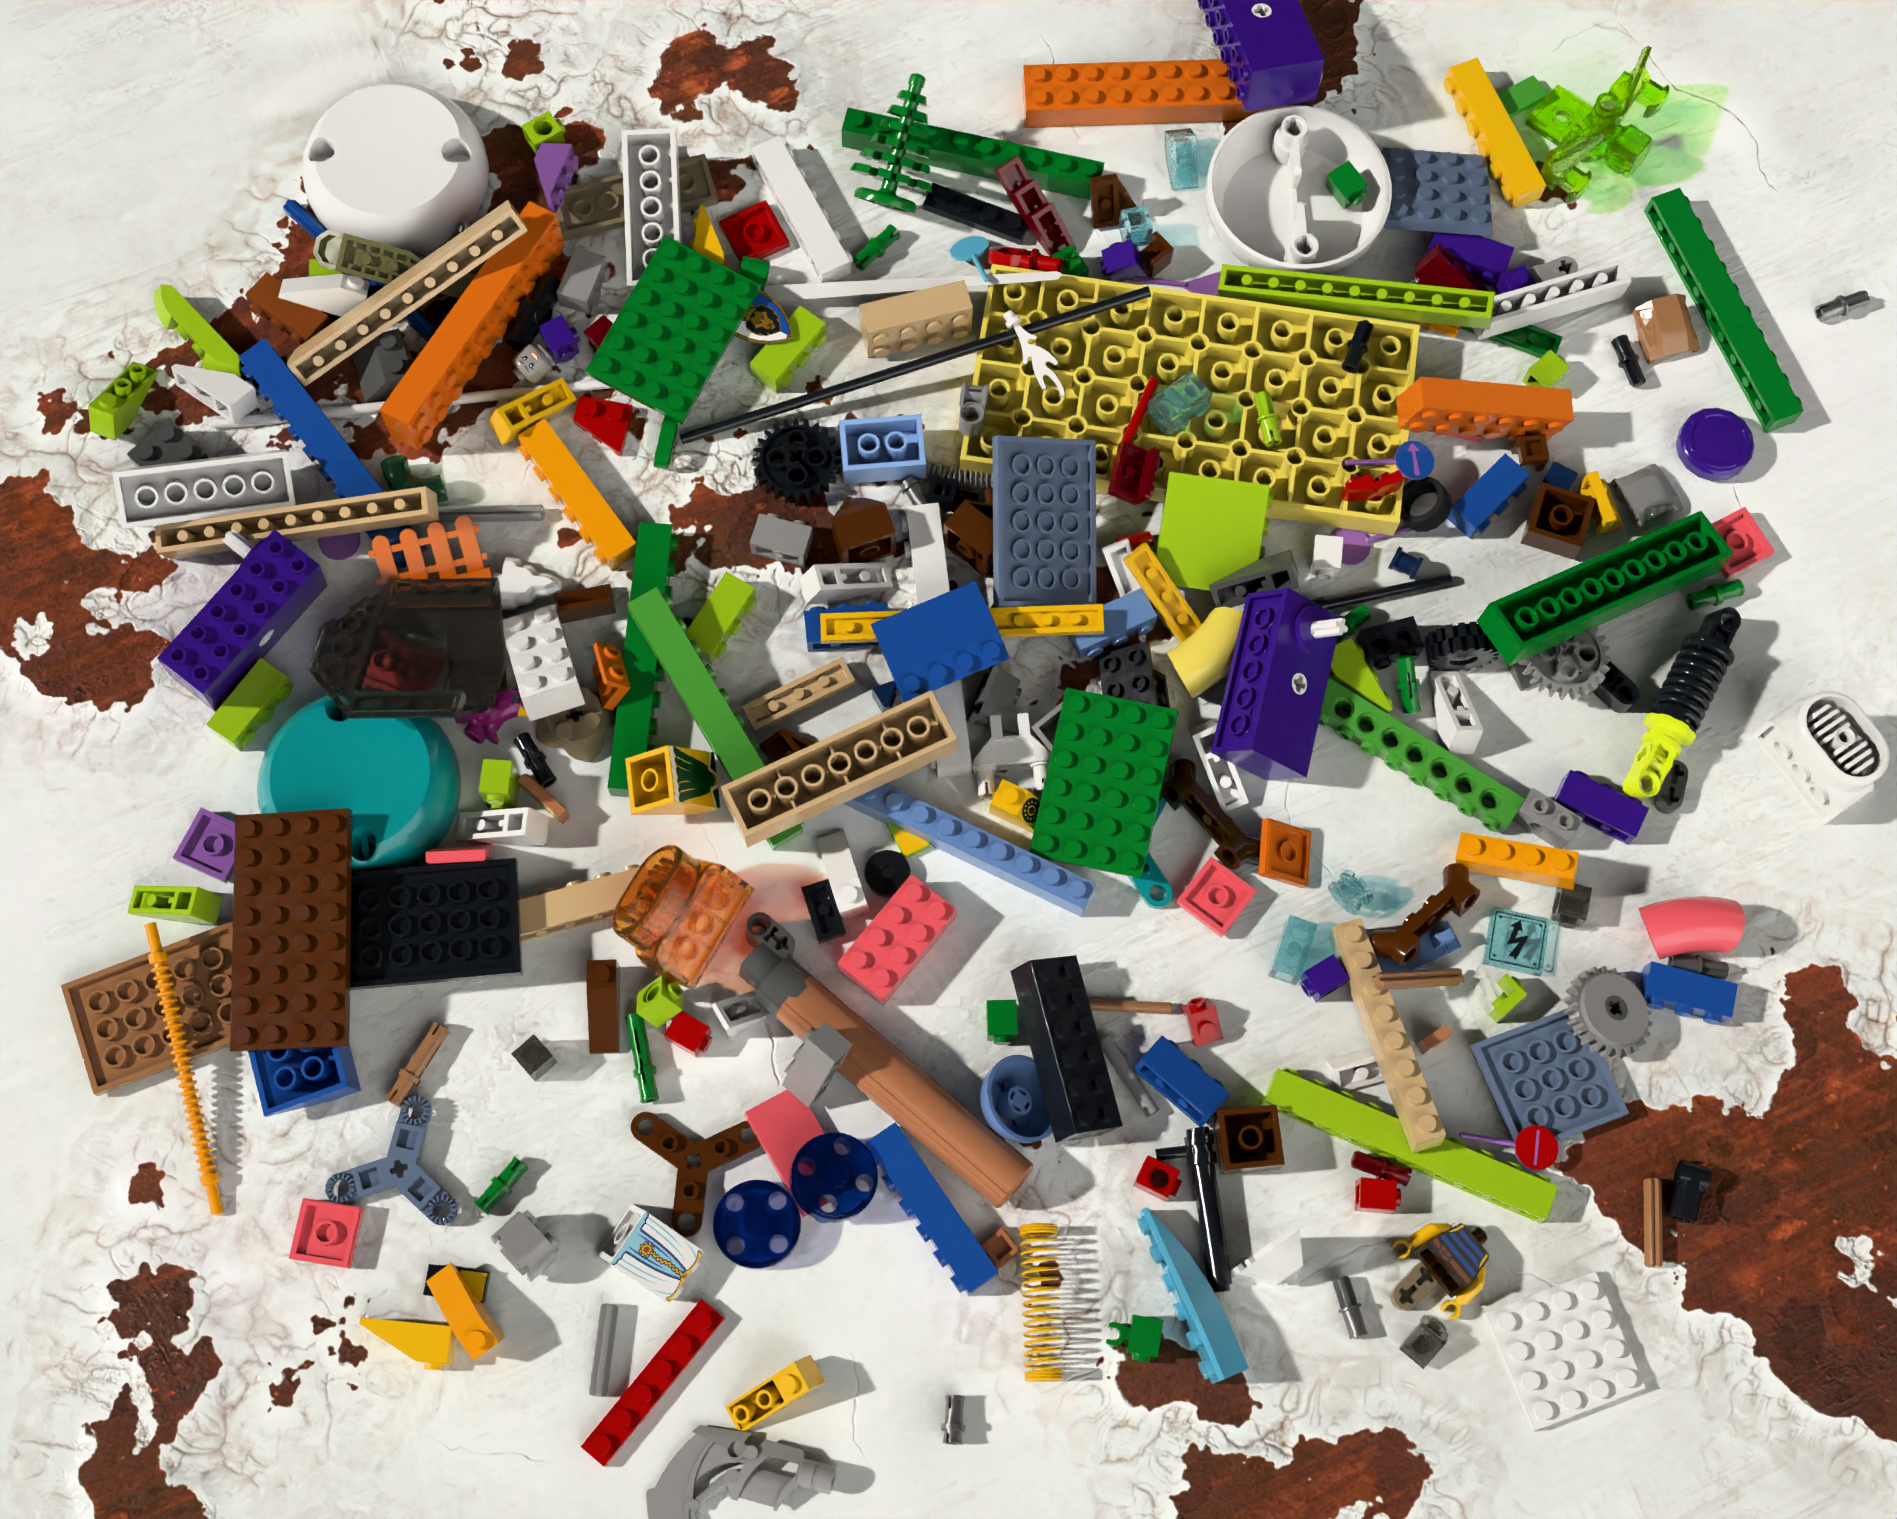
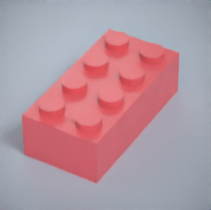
(897, 939)

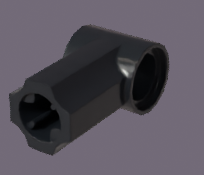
(1691, 1184)

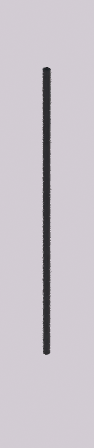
(912, 366)

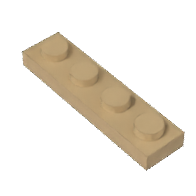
(798, 695)

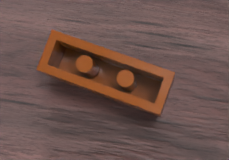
(293, 318)

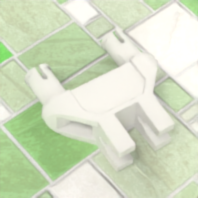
(1010, 753)

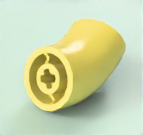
(1208, 652)

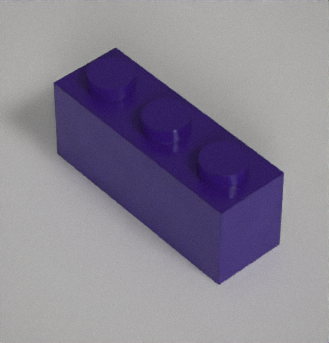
(1478, 254)
(1601, 806)

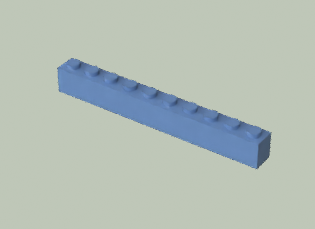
(977, 847)

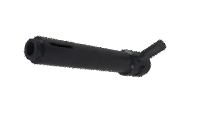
(1202, 1163)

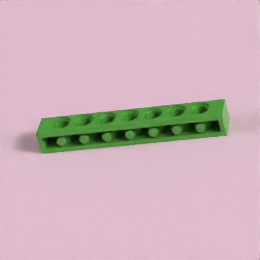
(1431, 755)

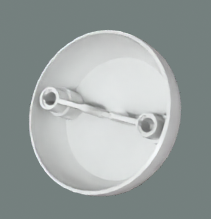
(395, 166)
(1273, 197)

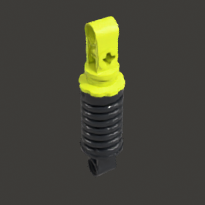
(1683, 701)

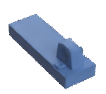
(1433, 945)

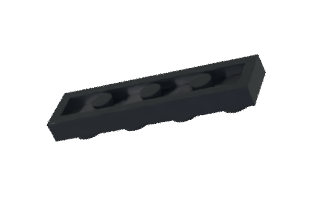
(975, 213)

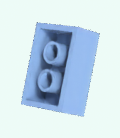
(882, 449)

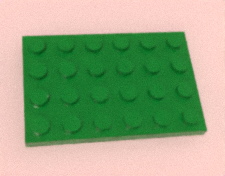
(673, 329)
(1104, 783)

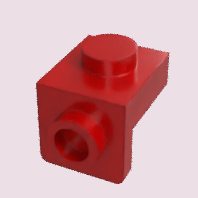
(1202, 1021)

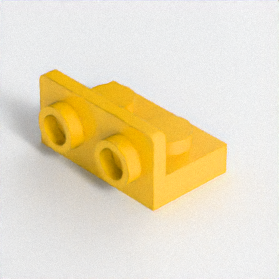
(1604, 513)

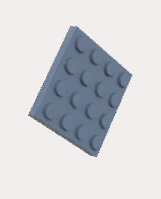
(1438, 192)
(1548, 1079)

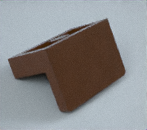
(585, 603)

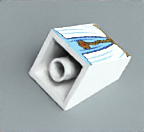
(651, 1253)

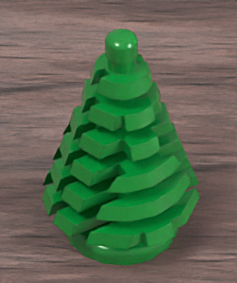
(900, 145)

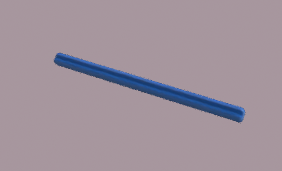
(315, 228)

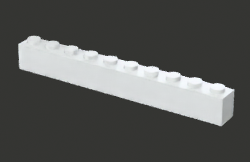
(929, 581)

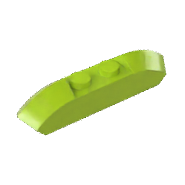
(189, 324)

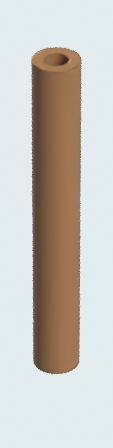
(1130, 1006)

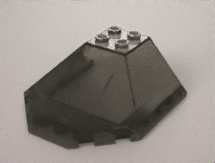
(415, 650)

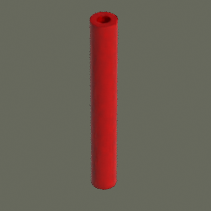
(1140, 410)

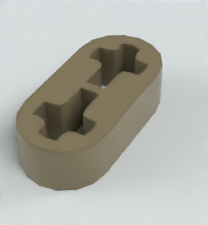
(1420, 1291)

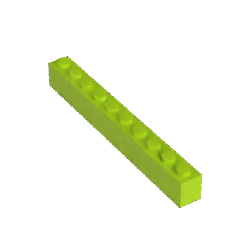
(1359, 296)
(1383, 1135)

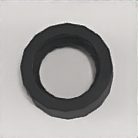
(1433, 517)

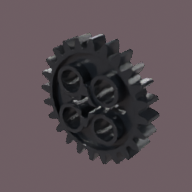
(814, 445)

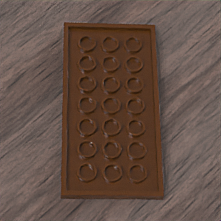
(291, 930)

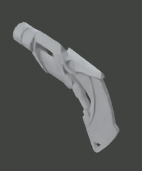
(719, 1446)

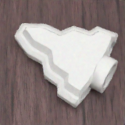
(522, 584)

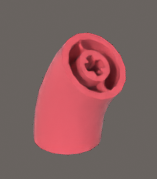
(1693, 925)

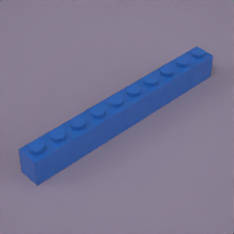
(315, 430)

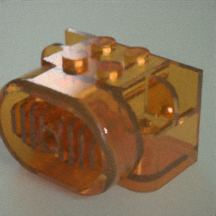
(679, 913)

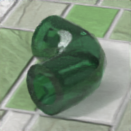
(399, 477)

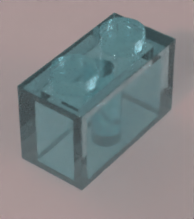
(1179, 403)
(1292, 950)

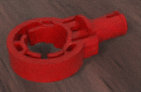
(1023, 259)

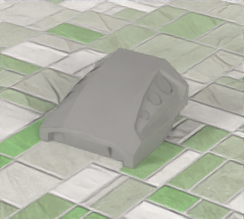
(1647, 496)

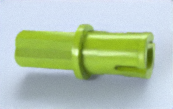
(1267, 418)

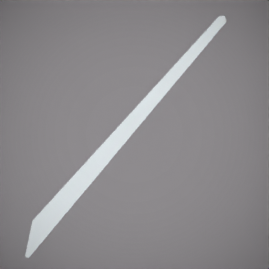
(852, 288)

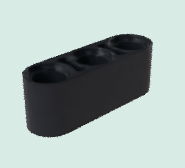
(1617, 683)

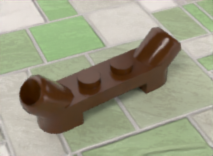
(1404, 943)

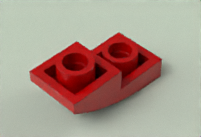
(1367, 488)

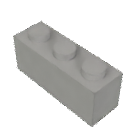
(815, 1063)

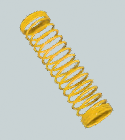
(1047, 1373)

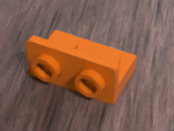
(610, 674)

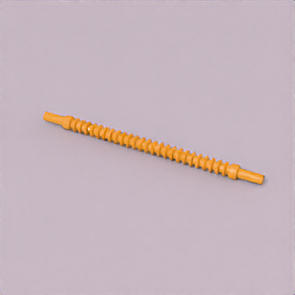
(209, 1177)

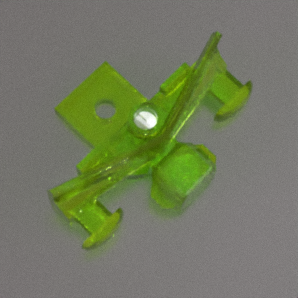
(1596, 130)

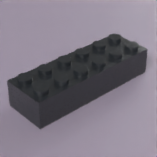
(1066, 1048)

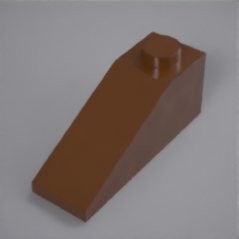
(603, 1006)

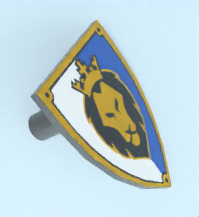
(765, 322)

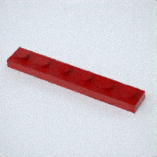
(652, 1383)

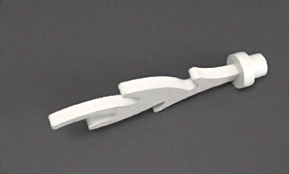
(1038, 354)

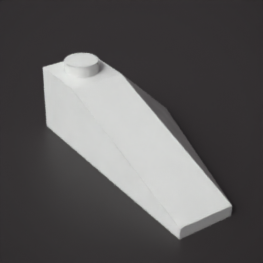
(1275, 1261)

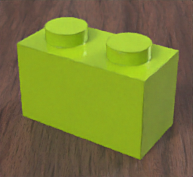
(499, 784)

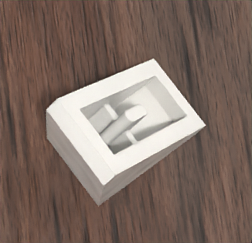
(738, 1012)

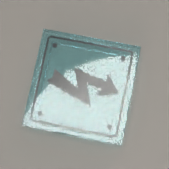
(1516, 941)

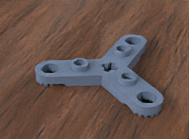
(404, 1148)

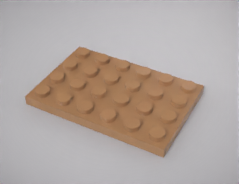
(121, 1016)

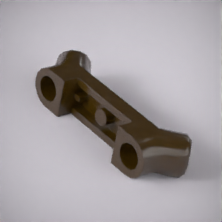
(1183, 790)

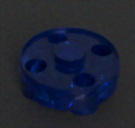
(833, 1177)
(757, 1224)

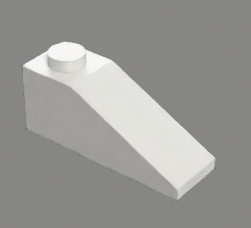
(326, 293)
(218, 390)
(844, 581)
(1455, 713)
(1220, 773)
(503, 827)
(842, 875)

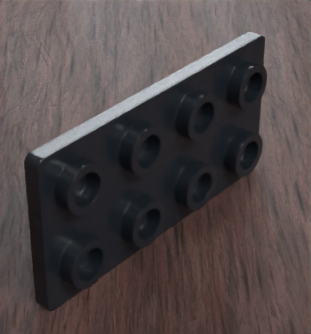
(1131, 676)

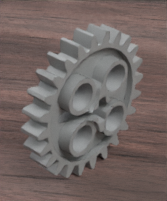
(1547, 668)

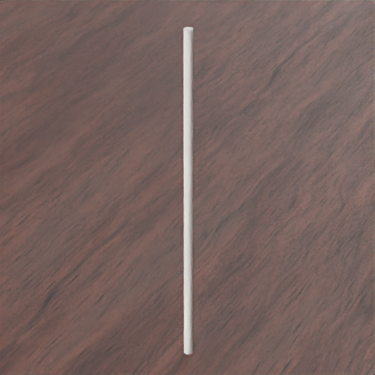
(370, 408)

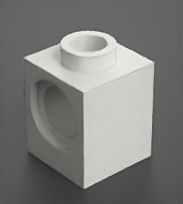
(1326, 556)

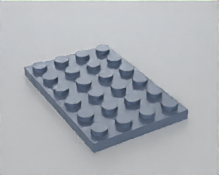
(1044, 521)

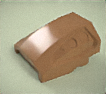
(1665, 327)

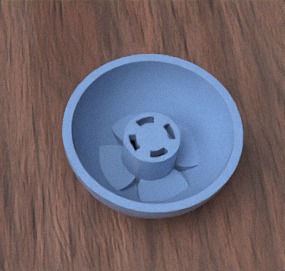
(1014, 1100)

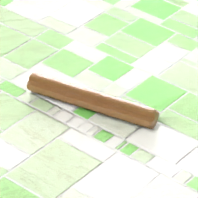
(1417, 978)

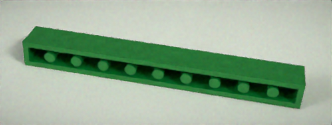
(978, 154)
(1723, 310)
(636, 709)

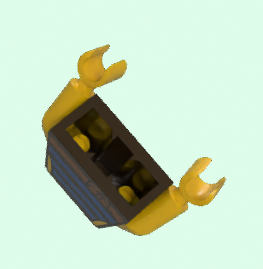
(1453, 1259)

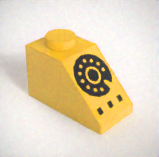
(1015, 805)

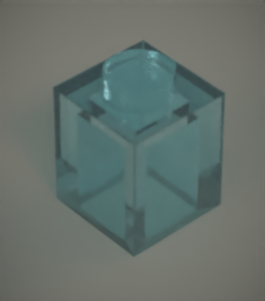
(1136, 225)

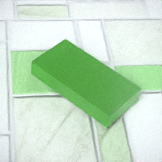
(1522, 96)

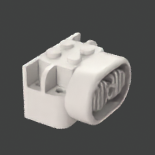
(1826, 751)

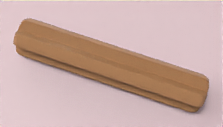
(1653, 1223)

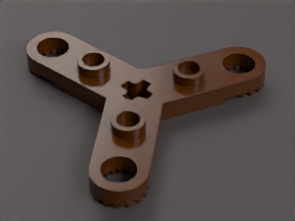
(692, 1183)

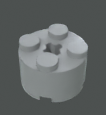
(525, 1245)

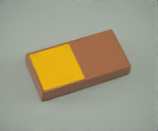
(544, 798)

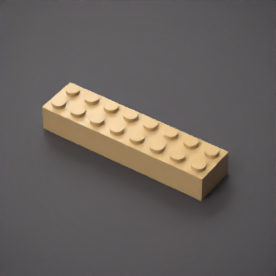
(839, 768)

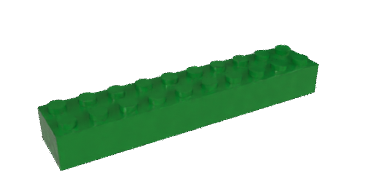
(1604, 588)

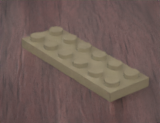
(599, 203)

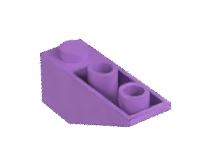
(555, 170)

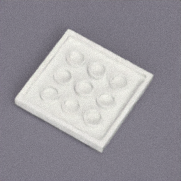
(1564, 1351)

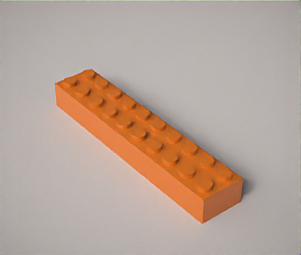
(1130, 93)
(471, 329)

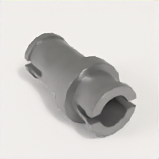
(953, 1422)

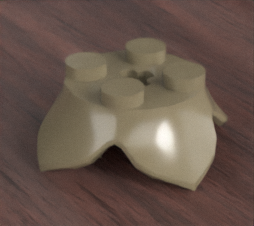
(583, 738)

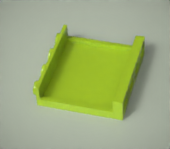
(1211, 527)

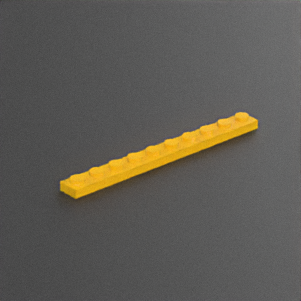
(1010, 622)

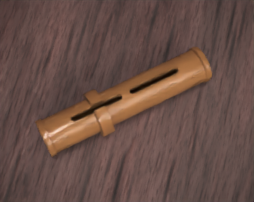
(420, 1060)

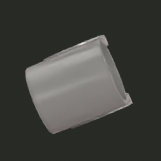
(1553, 269)
(972, 404)

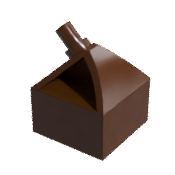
(863, 531)
(970, 533)

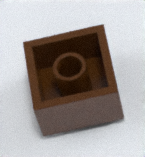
(1558, 521)
(1248, 1139)

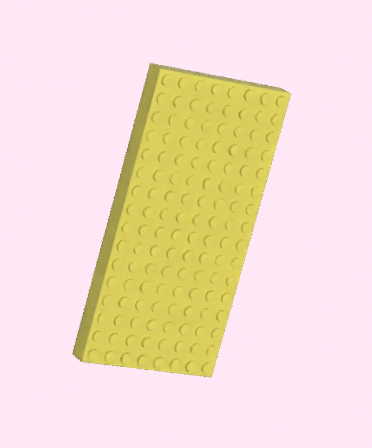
(1236, 353)

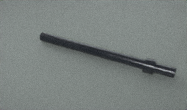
(1384, 592)

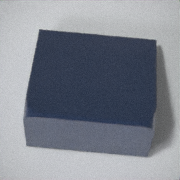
(1560, 476)

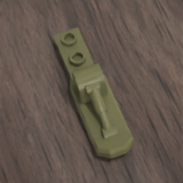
(372, 259)

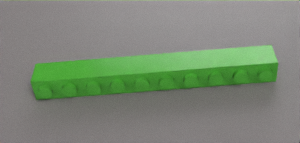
(699, 692)

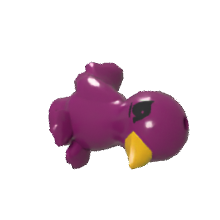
(488, 723)

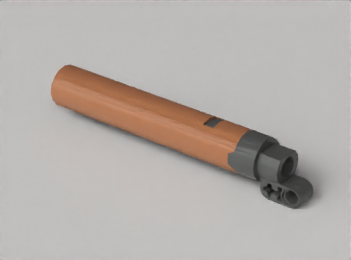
(881, 1068)

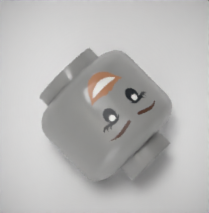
(532, 364)

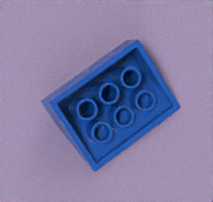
(940, 641)
(302, 1077)

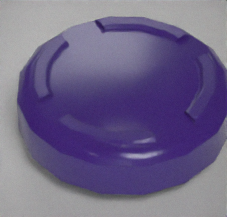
(1715, 444)

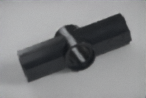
(534, 312)

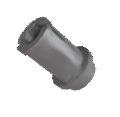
(914, 491)

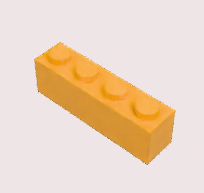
(1518, 860)

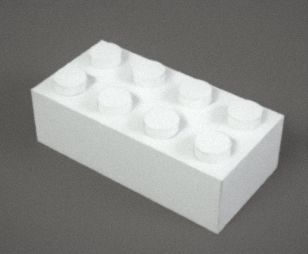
(542, 663)

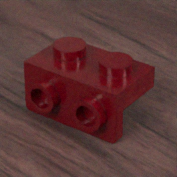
(1134, 473)

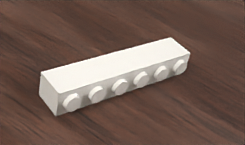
(801, 211)
(1557, 297)

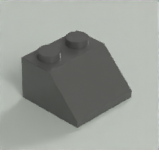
(381, 365)

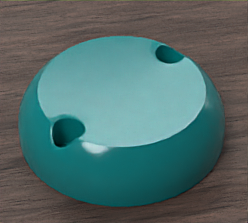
(388, 771)

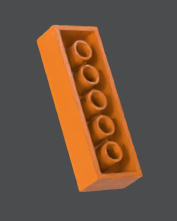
(1483, 408)

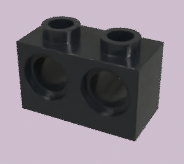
(1387, 637)

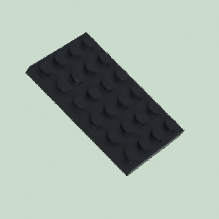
(435, 924)

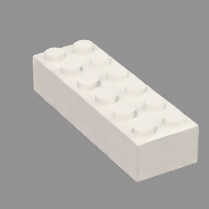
(650, 195)
(203, 488)

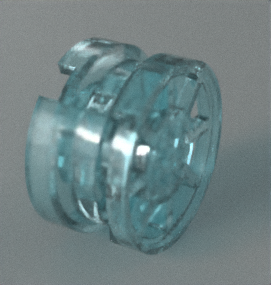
(1350, 892)

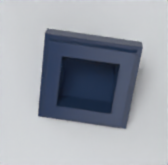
(885, 695)

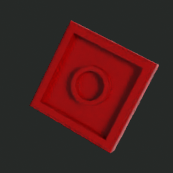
(754, 232)

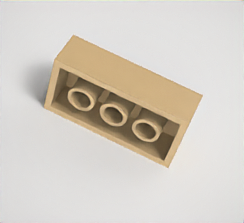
(916, 319)

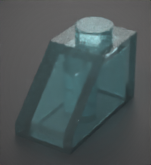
(1181, 158)

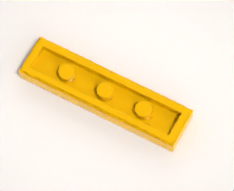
(1162, 592)

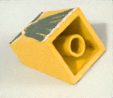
(672, 782)

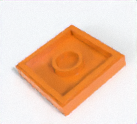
(1284, 853)

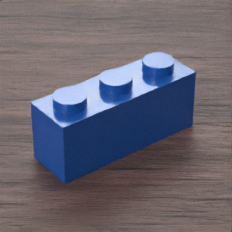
(1488, 496)
(813, 624)
(1688, 993)
(1181, 1081)

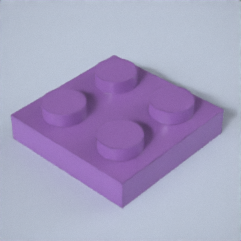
(209, 846)

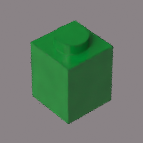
(1346, 185)
(1001, 1021)

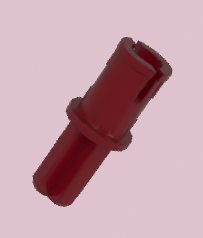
(1381, 1168)

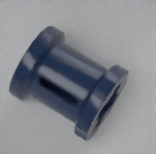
(1405, 563)

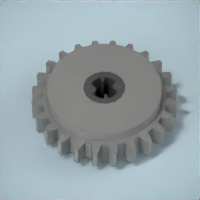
(1608, 1012)

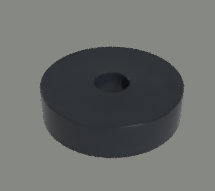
(883, 861)

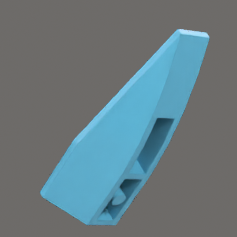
(1195, 1303)

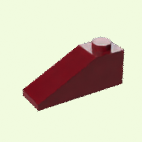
(1444, 270)

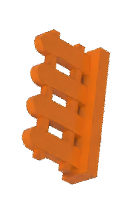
(441, 549)

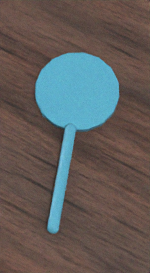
(970, 249)

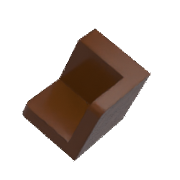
(1156, 255)
(1532, 450)

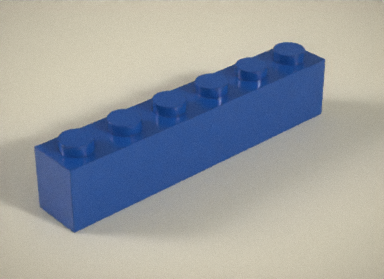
(932, 1210)

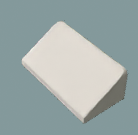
(1354, 1070)

